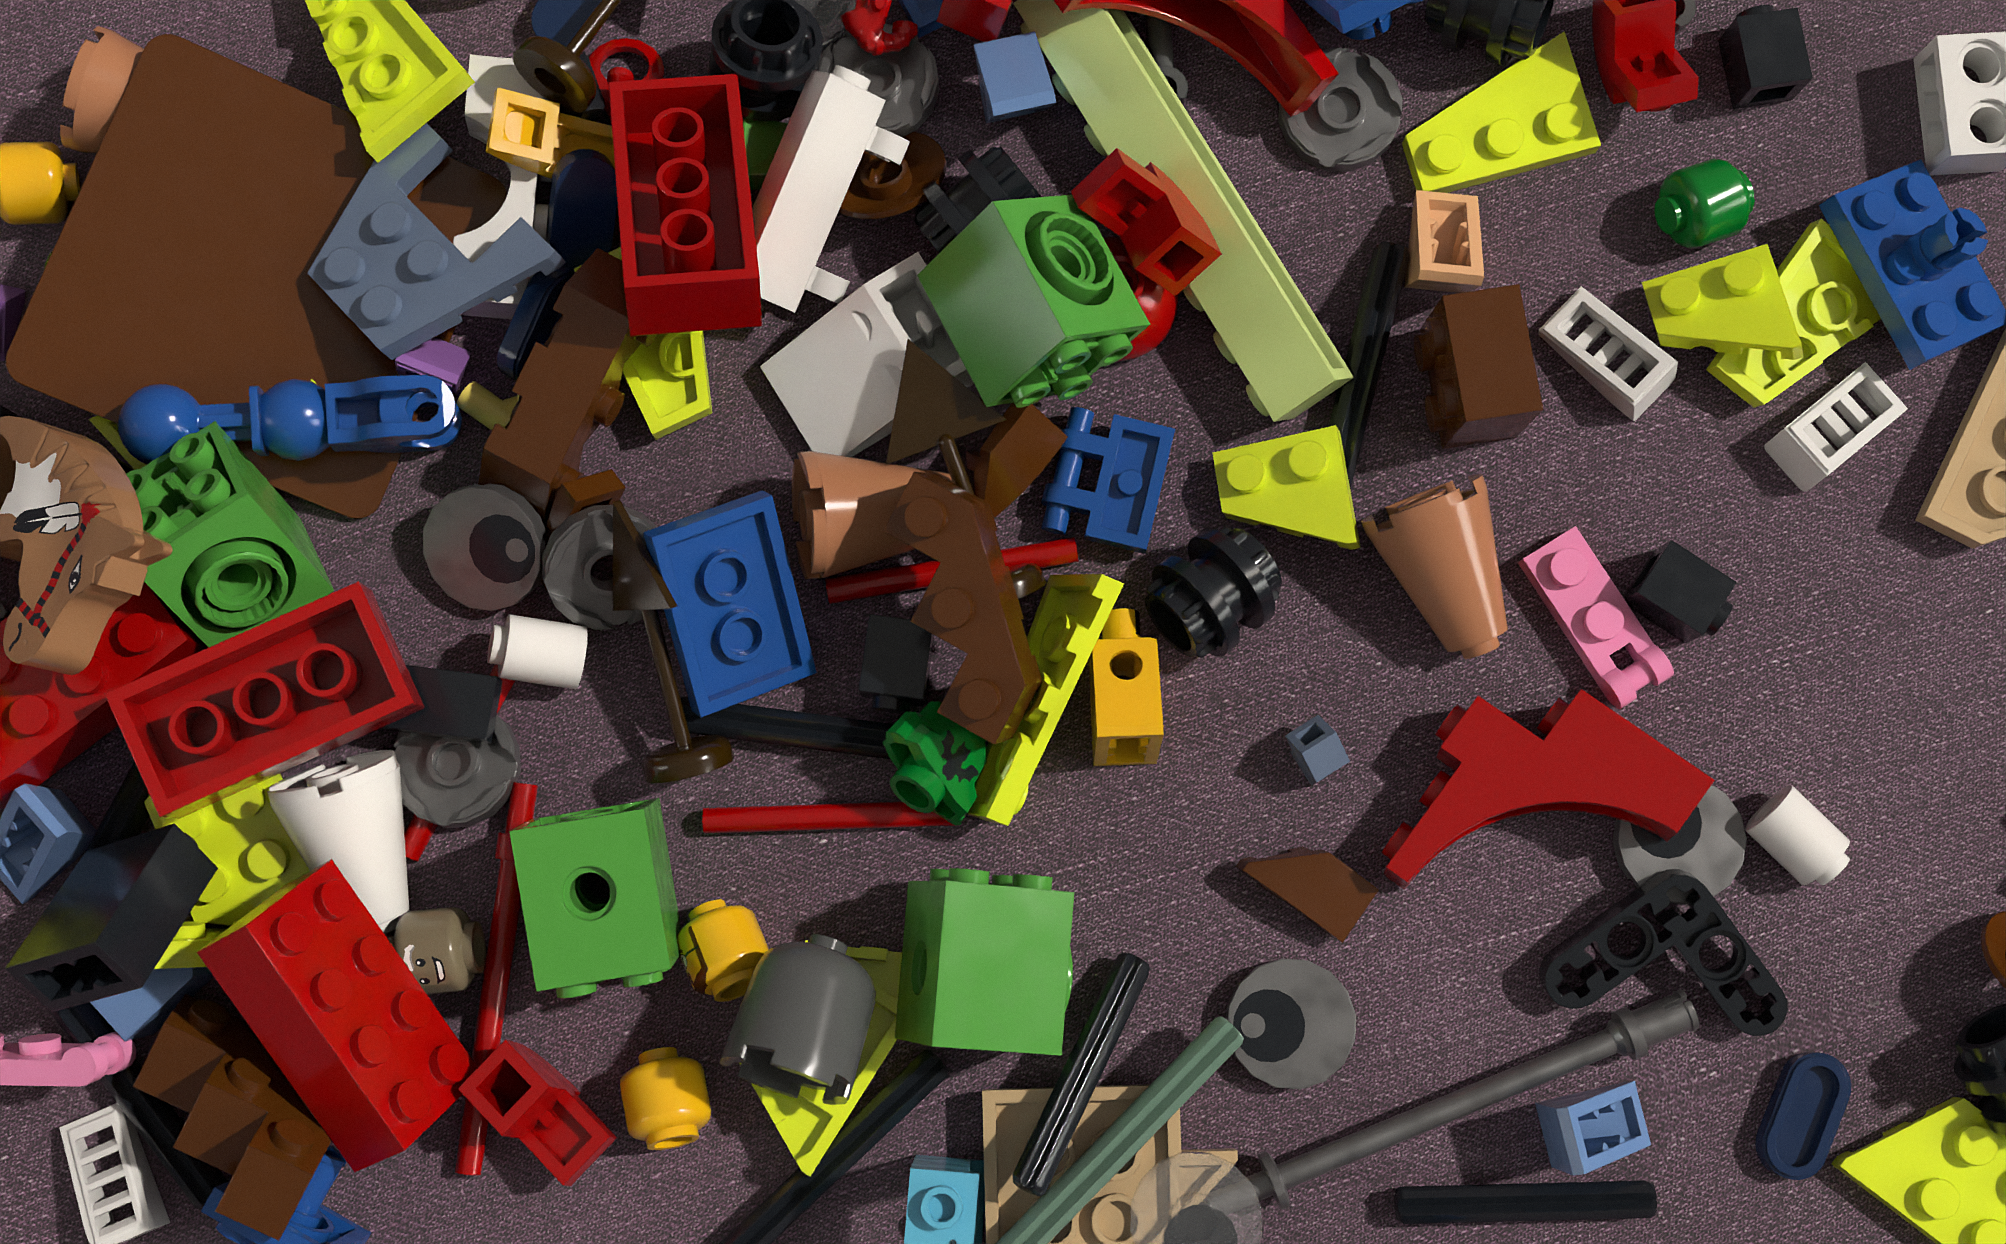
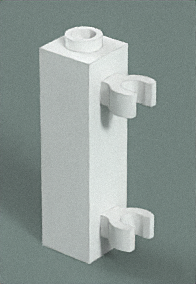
(809, 182)

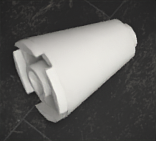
(357, 822)

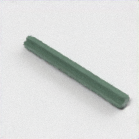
(1126, 1135)

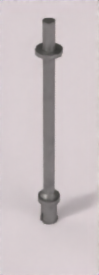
(1626, 1034)

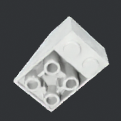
(848, 365)

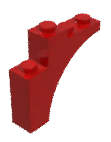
(1256, 33)
(1503, 771)

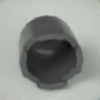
(803, 1020)

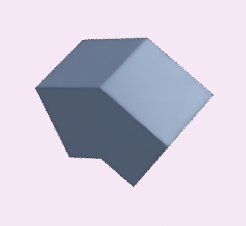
(1317, 749)

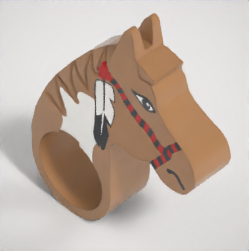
(77, 542)

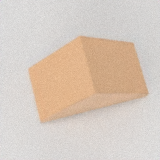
(1445, 243)

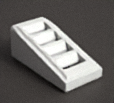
(1594, 369)
(1807, 454)
(92, 1202)

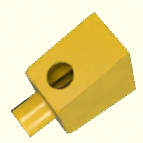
(1125, 712)

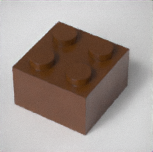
(1478, 367)

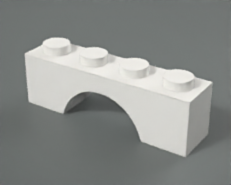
(524, 185)

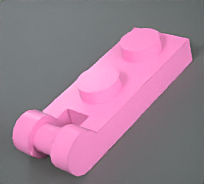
(1595, 617)
(48, 1062)

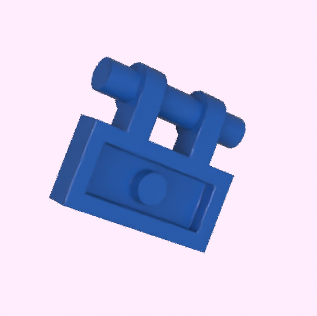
(1127, 485)

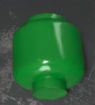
(1704, 203)

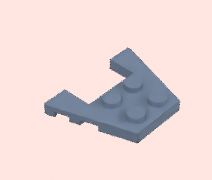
(400, 271)

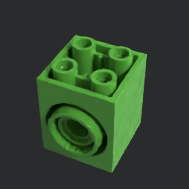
(1033, 300)
(232, 537)
(590, 938)
(985, 962)

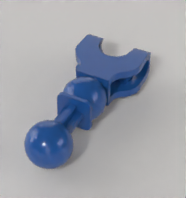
(299, 417)

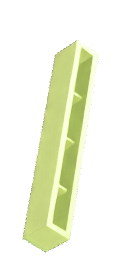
(1247, 289)

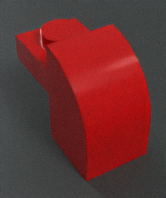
(1638, 54)
(1152, 217)
(540, 1107)

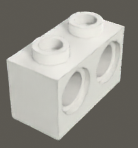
(1954, 101)

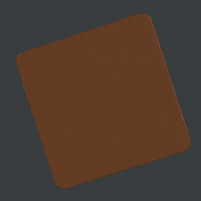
(199, 255)

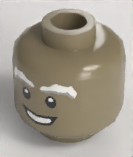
(440, 948)

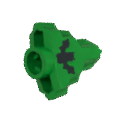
(935, 763)

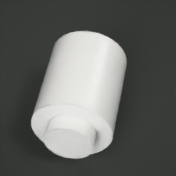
(538, 651)
(1799, 837)

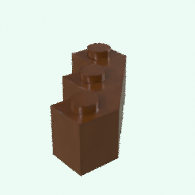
(565, 387)
(969, 605)
(240, 1112)

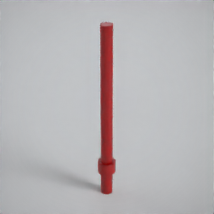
(496, 974)

